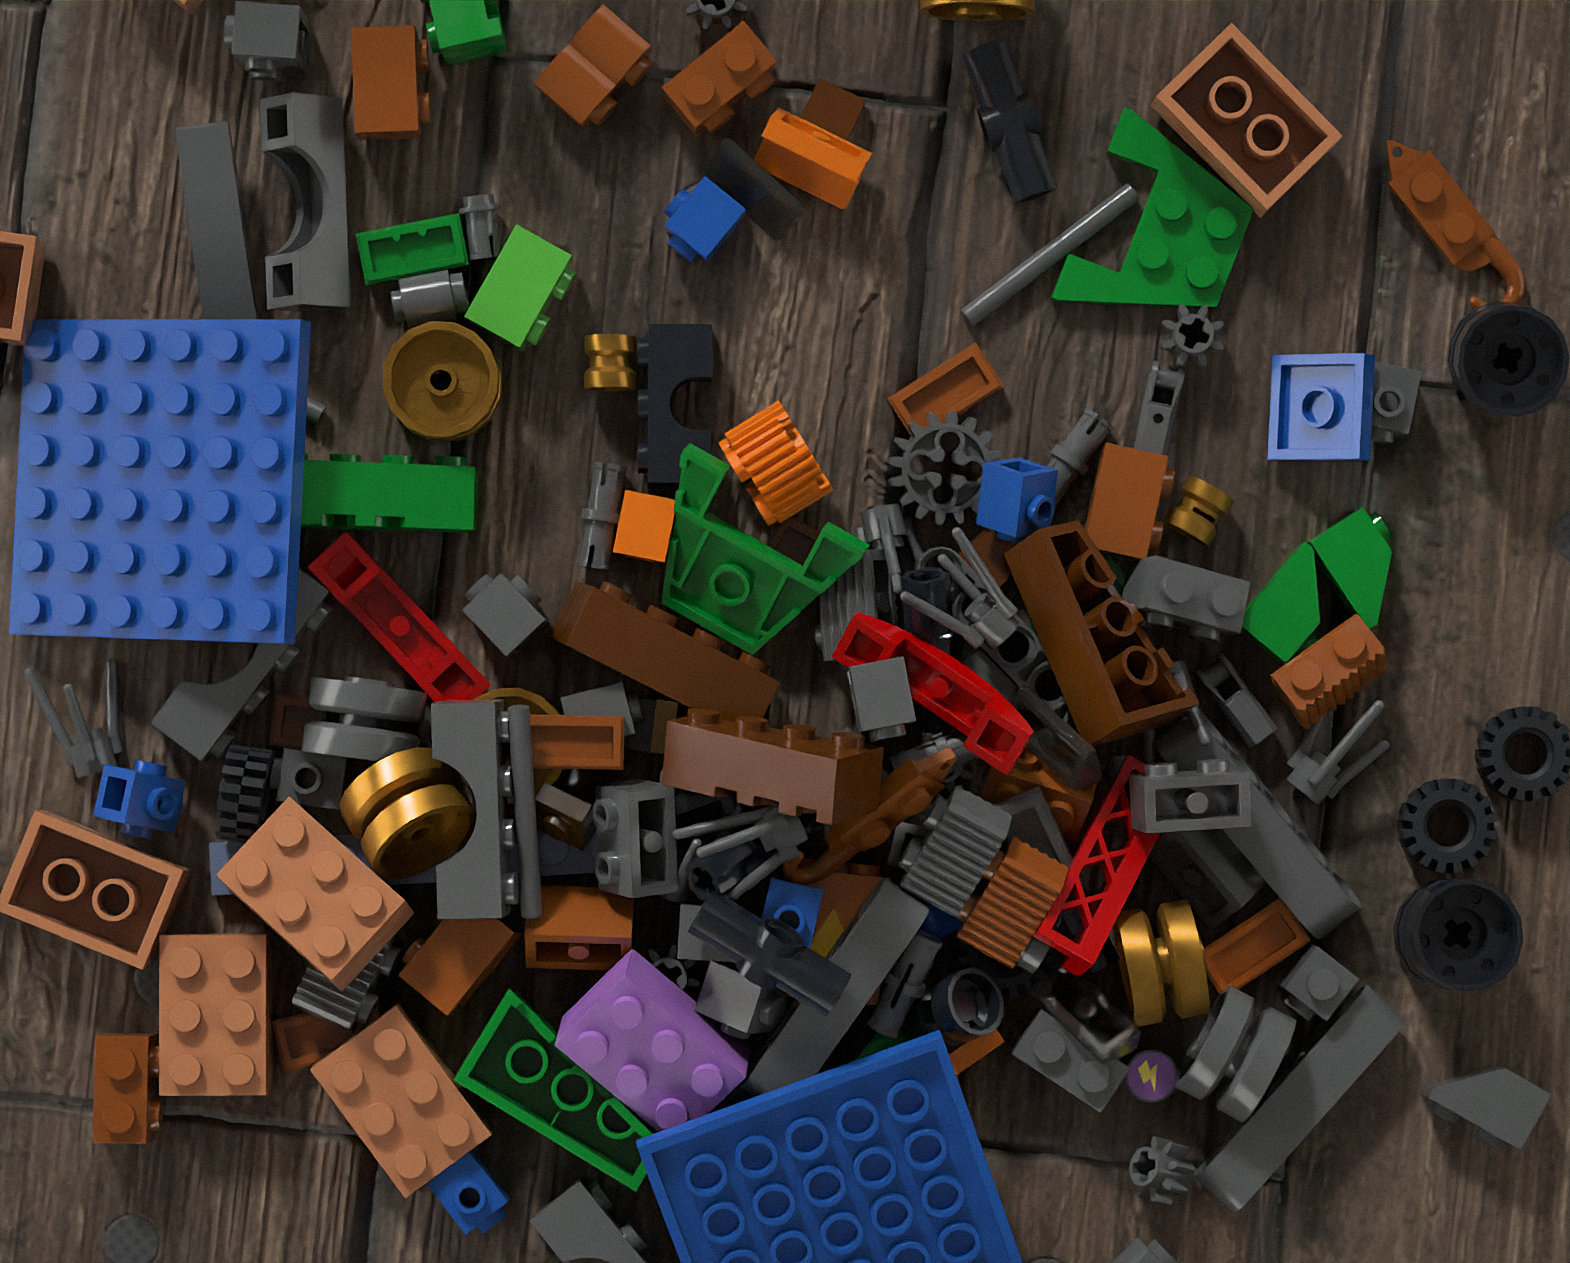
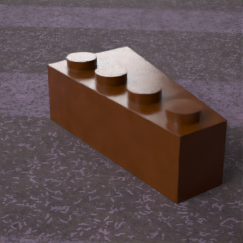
(1094, 637)
(661, 656)
(773, 766)

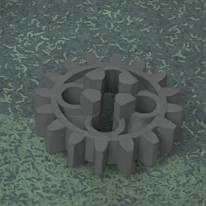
(921, 486)

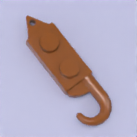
(1450, 218)
(901, 795)

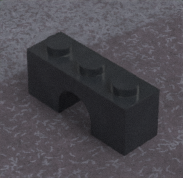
(673, 358)

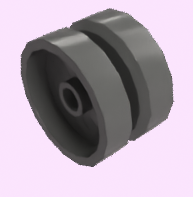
(364, 718)
(1242, 1056)

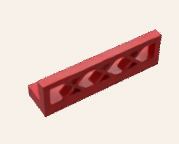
(1118, 880)

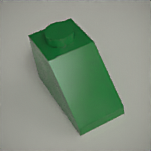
(1356, 562)
(1286, 608)

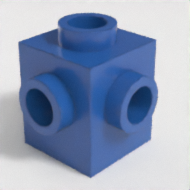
(140, 798)

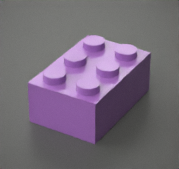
(651, 1046)

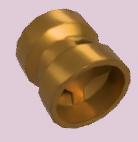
(609, 362)
(1198, 510)

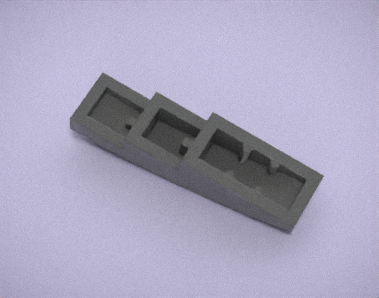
(216, 221)

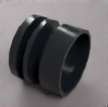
(1536, 367)
(1487, 935)

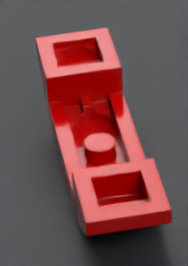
(397, 622)
(944, 687)

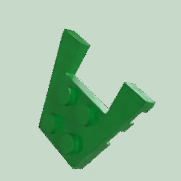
(1182, 238)
(733, 579)

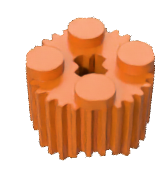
(777, 462)

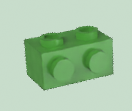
(521, 289)

